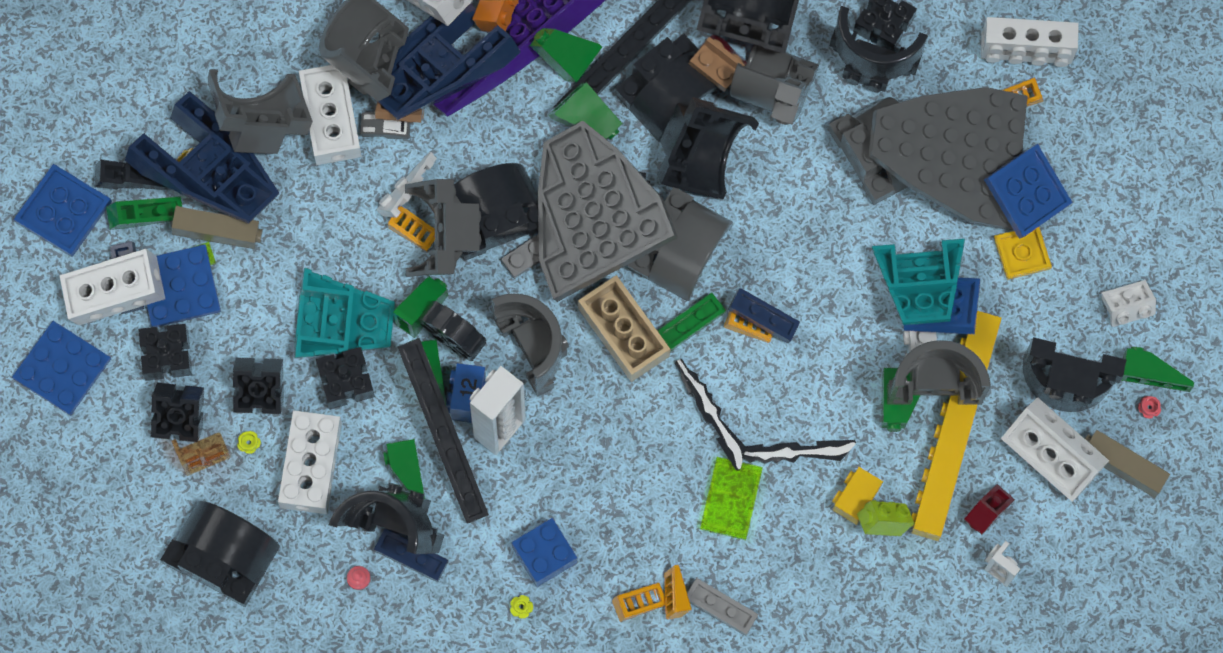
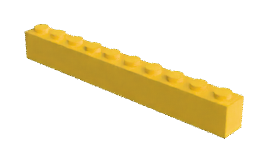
(951, 441)

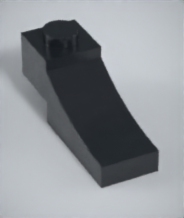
(122, 175)

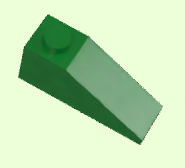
(141, 212)
(1148, 369)
(404, 464)

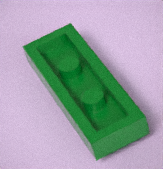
(691, 321)

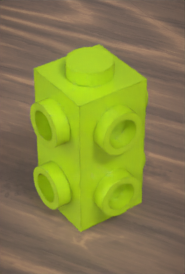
(885, 518)

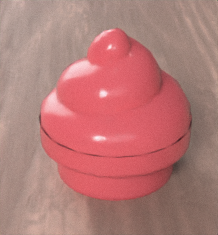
(358, 577)

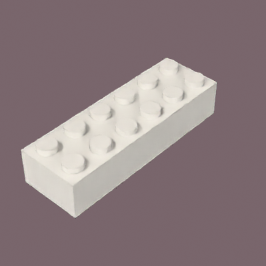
(497, 409)

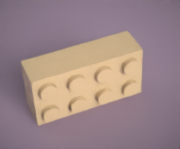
(623, 328)

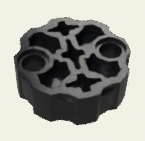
(452, 330)

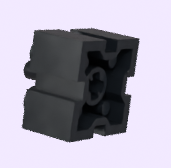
(885, 22)
(165, 352)
(345, 378)
(258, 385)
(177, 412)

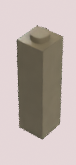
(215, 228)
(1129, 464)

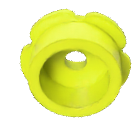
(248, 436)
(522, 600)

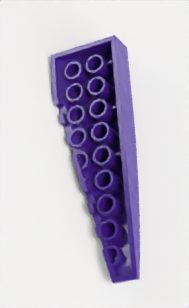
(526, 21)

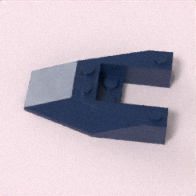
(433, 70)
(212, 170)

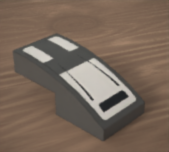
(383, 128)

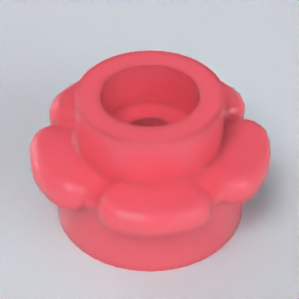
(1153, 402)

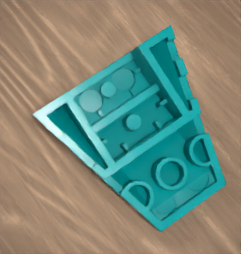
(922, 282)
(339, 318)

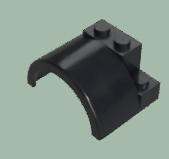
(750, 21)
(870, 63)
(661, 82)
(699, 146)
(501, 198)
(1070, 379)
(395, 511)
(216, 547)

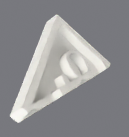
(397, 198)

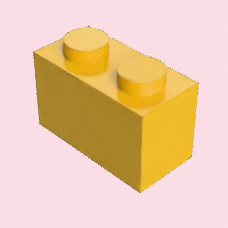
(859, 490)

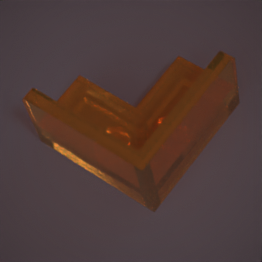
(202, 453)

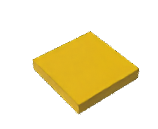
(1022, 255)

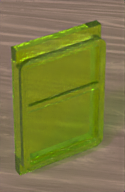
(731, 499)

